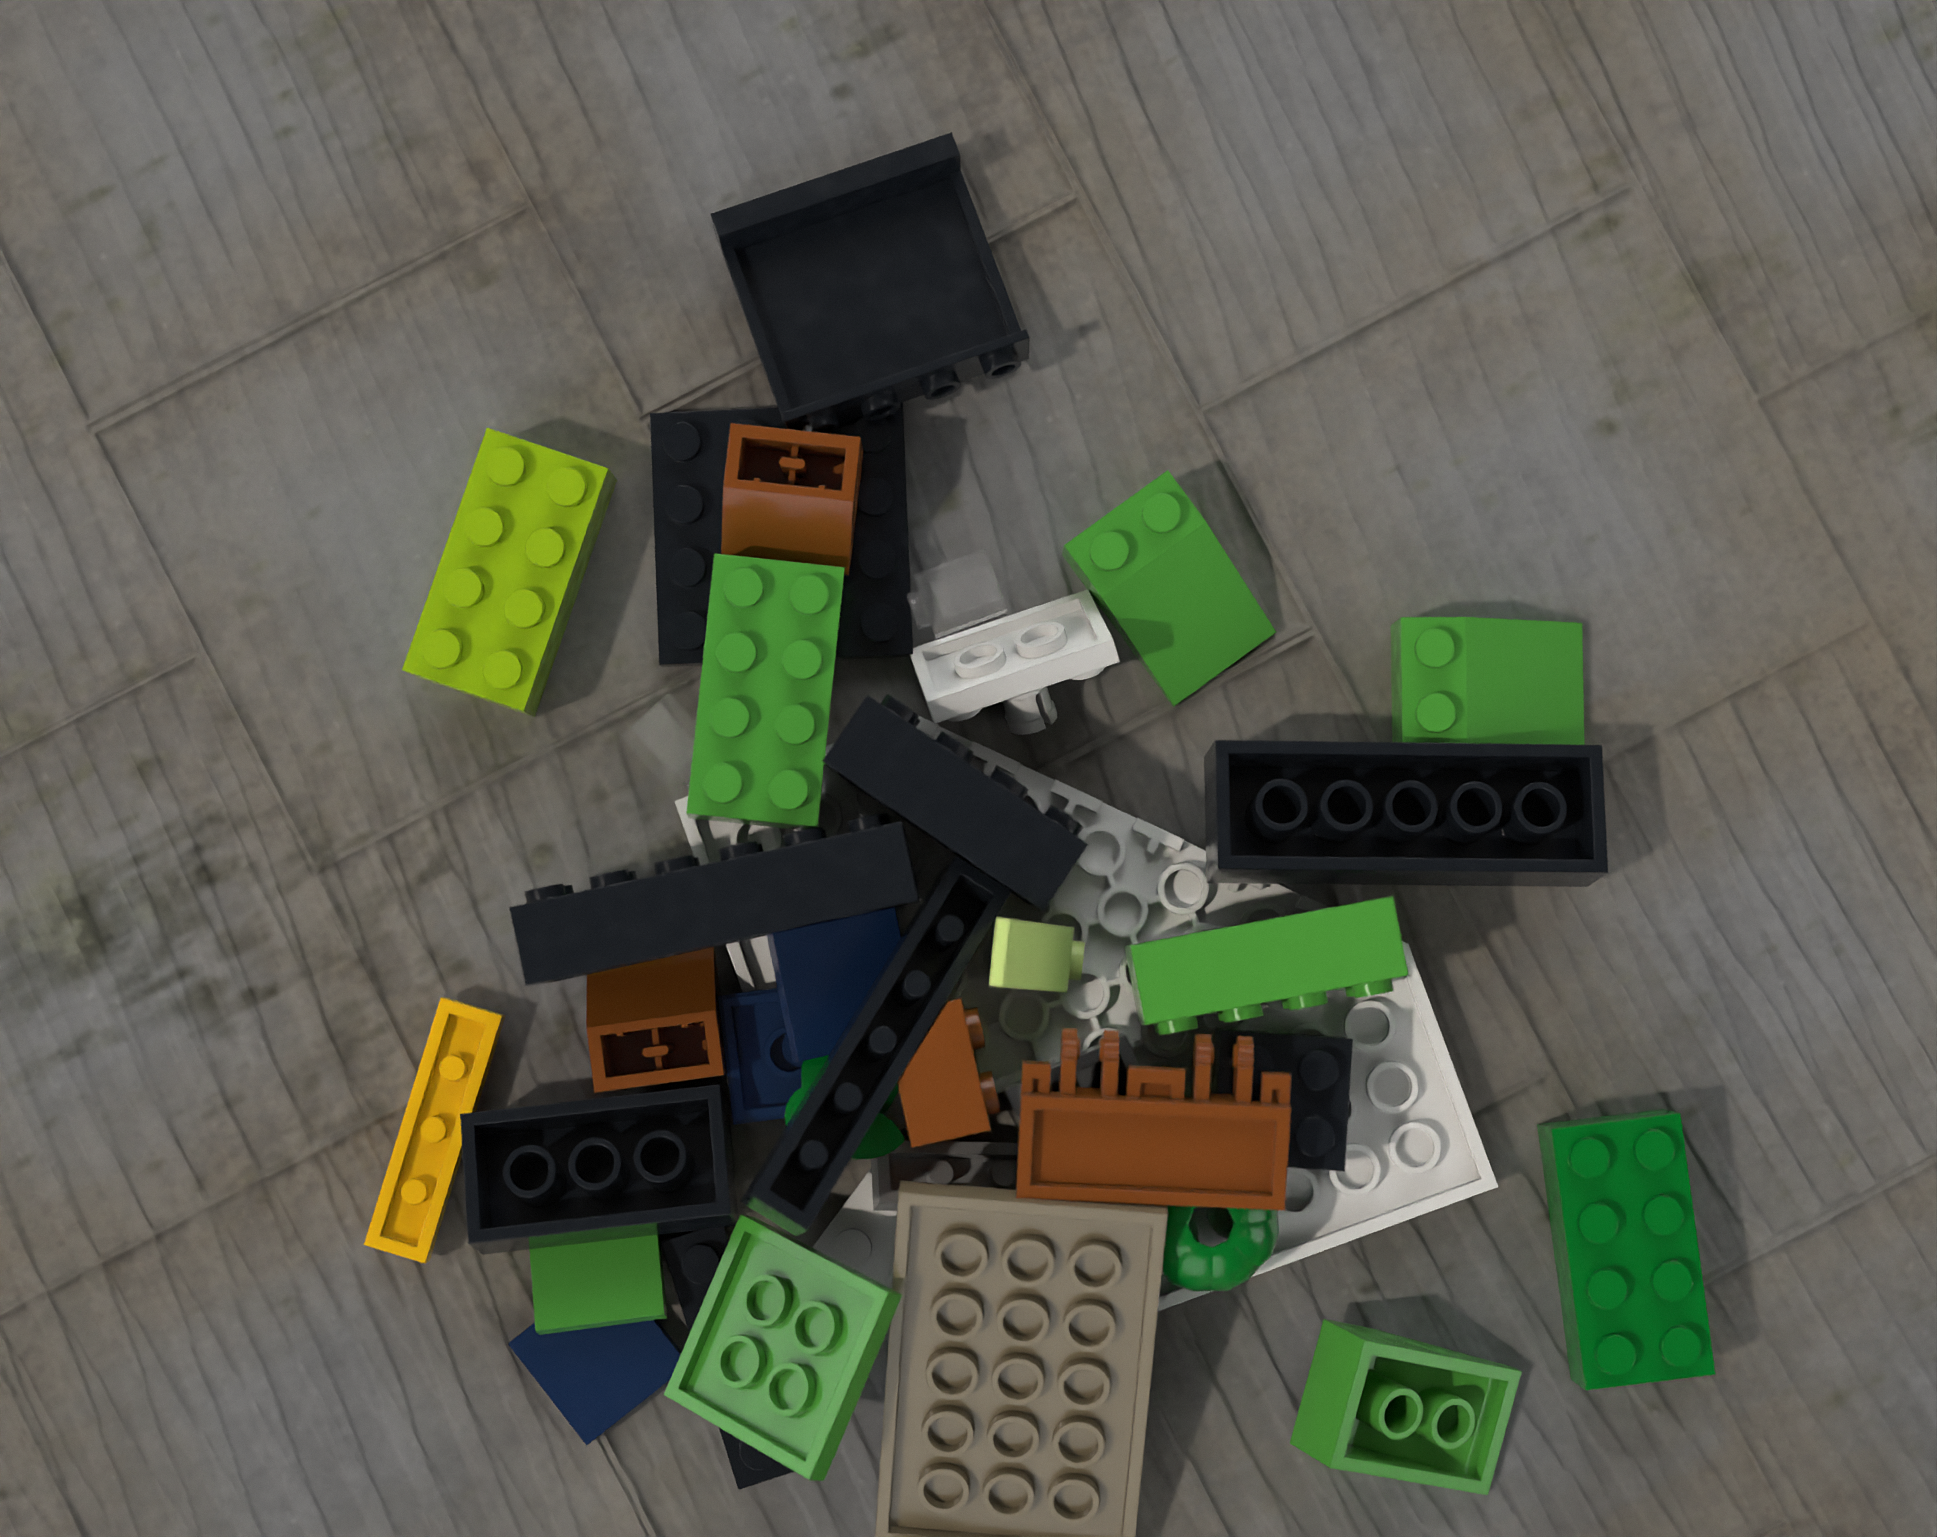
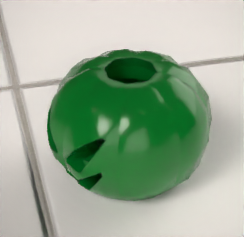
(1226, 1264)

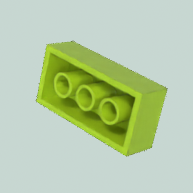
(510, 572)

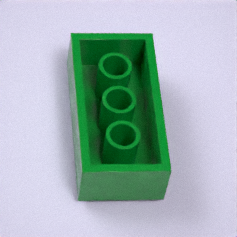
(1626, 1249)

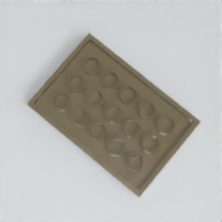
(1018, 1364)

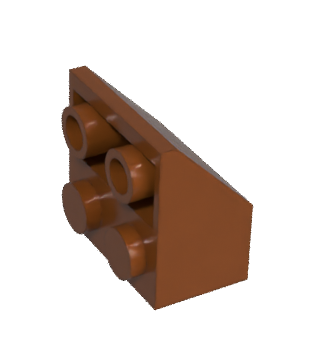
(791, 495)
(655, 1022)
(942, 1083)

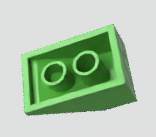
(1169, 588)
(1487, 681)
(1404, 1409)

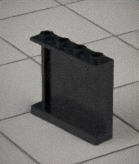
(870, 288)

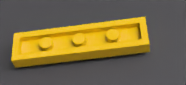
(430, 1132)

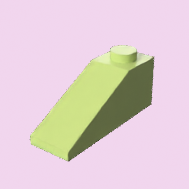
(1034, 956)

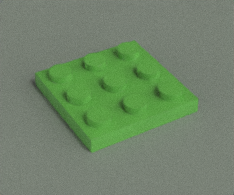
(782, 1347)

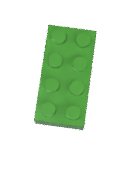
(765, 692)
(1267, 961)

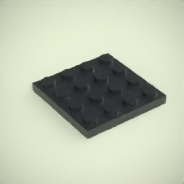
(687, 511)

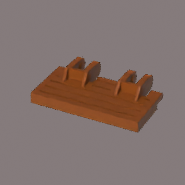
(1153, 1139)

